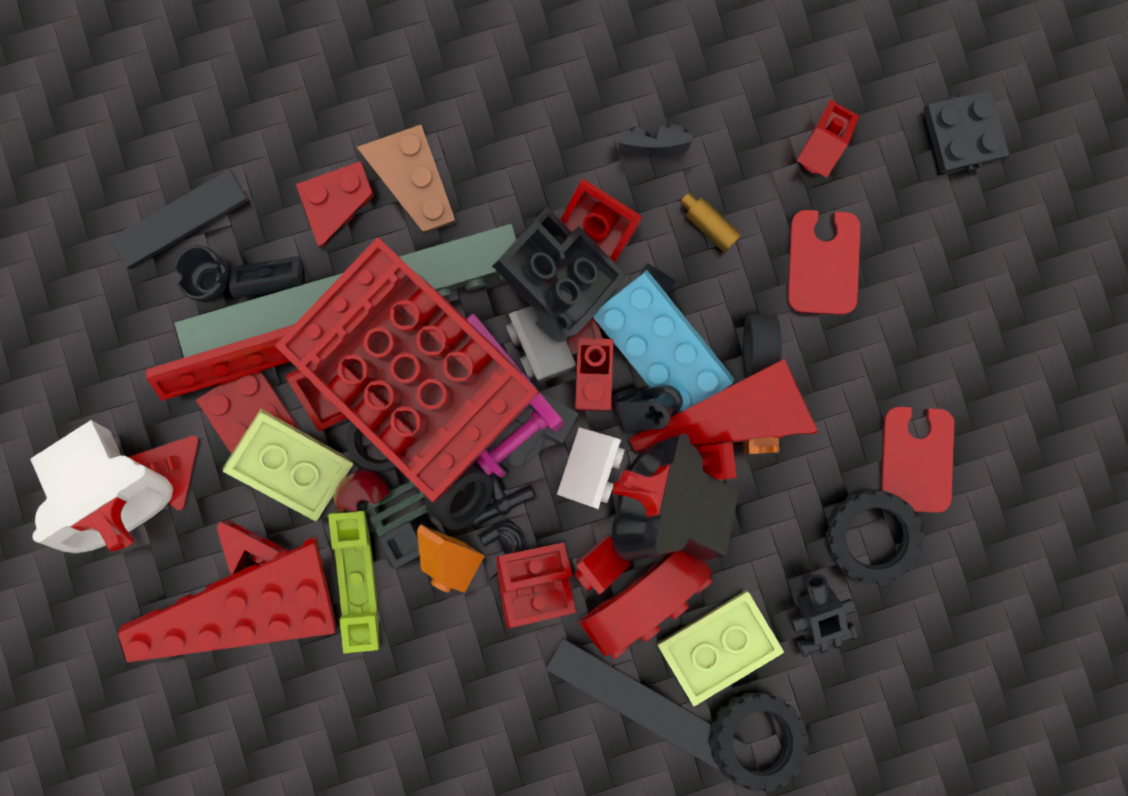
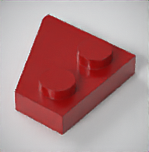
(334, 199)

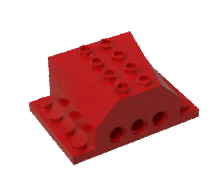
(407, 369)

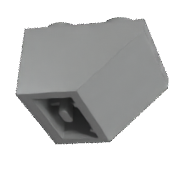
(543, 356)

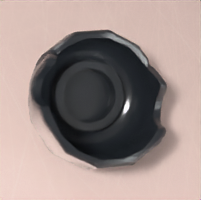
(201, 273)

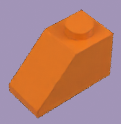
(447, 559)

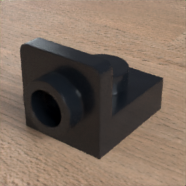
(402, 542)

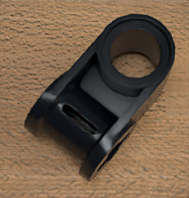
(646, 407)

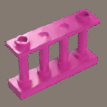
(541, 417)

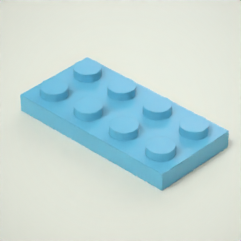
(662, 342)

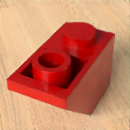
(594, 375)
(600, 566)

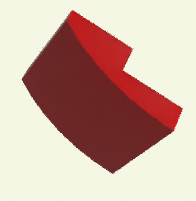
(535, 585)

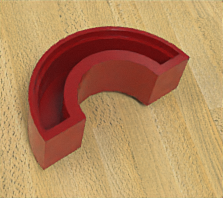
(646, 603)

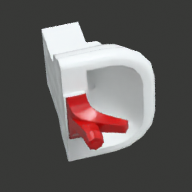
(94, 493)

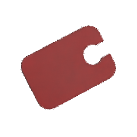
(822, 272)
(916, 467)

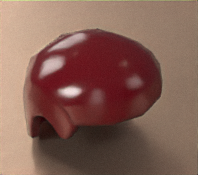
(357, 487)

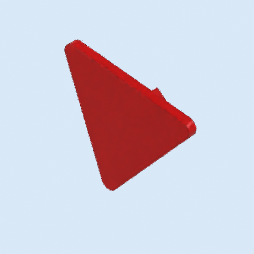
(175, 463)

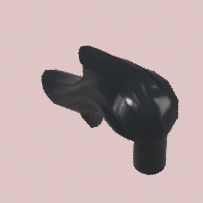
(510, 535)

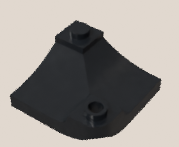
(559, 274)

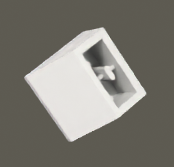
(590, 467)

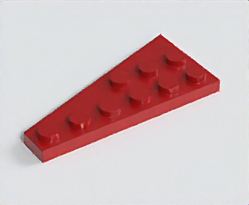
(251, 607)

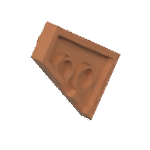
(412, 176)

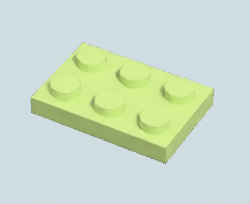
(287, 465)
(720, 648)

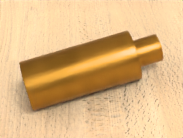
(710, 222)

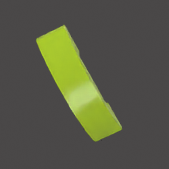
(355, 580)

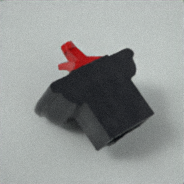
(672, 505)

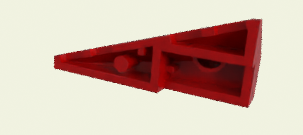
(751, 409)

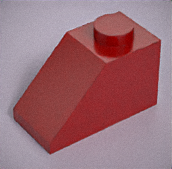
(828, 139)

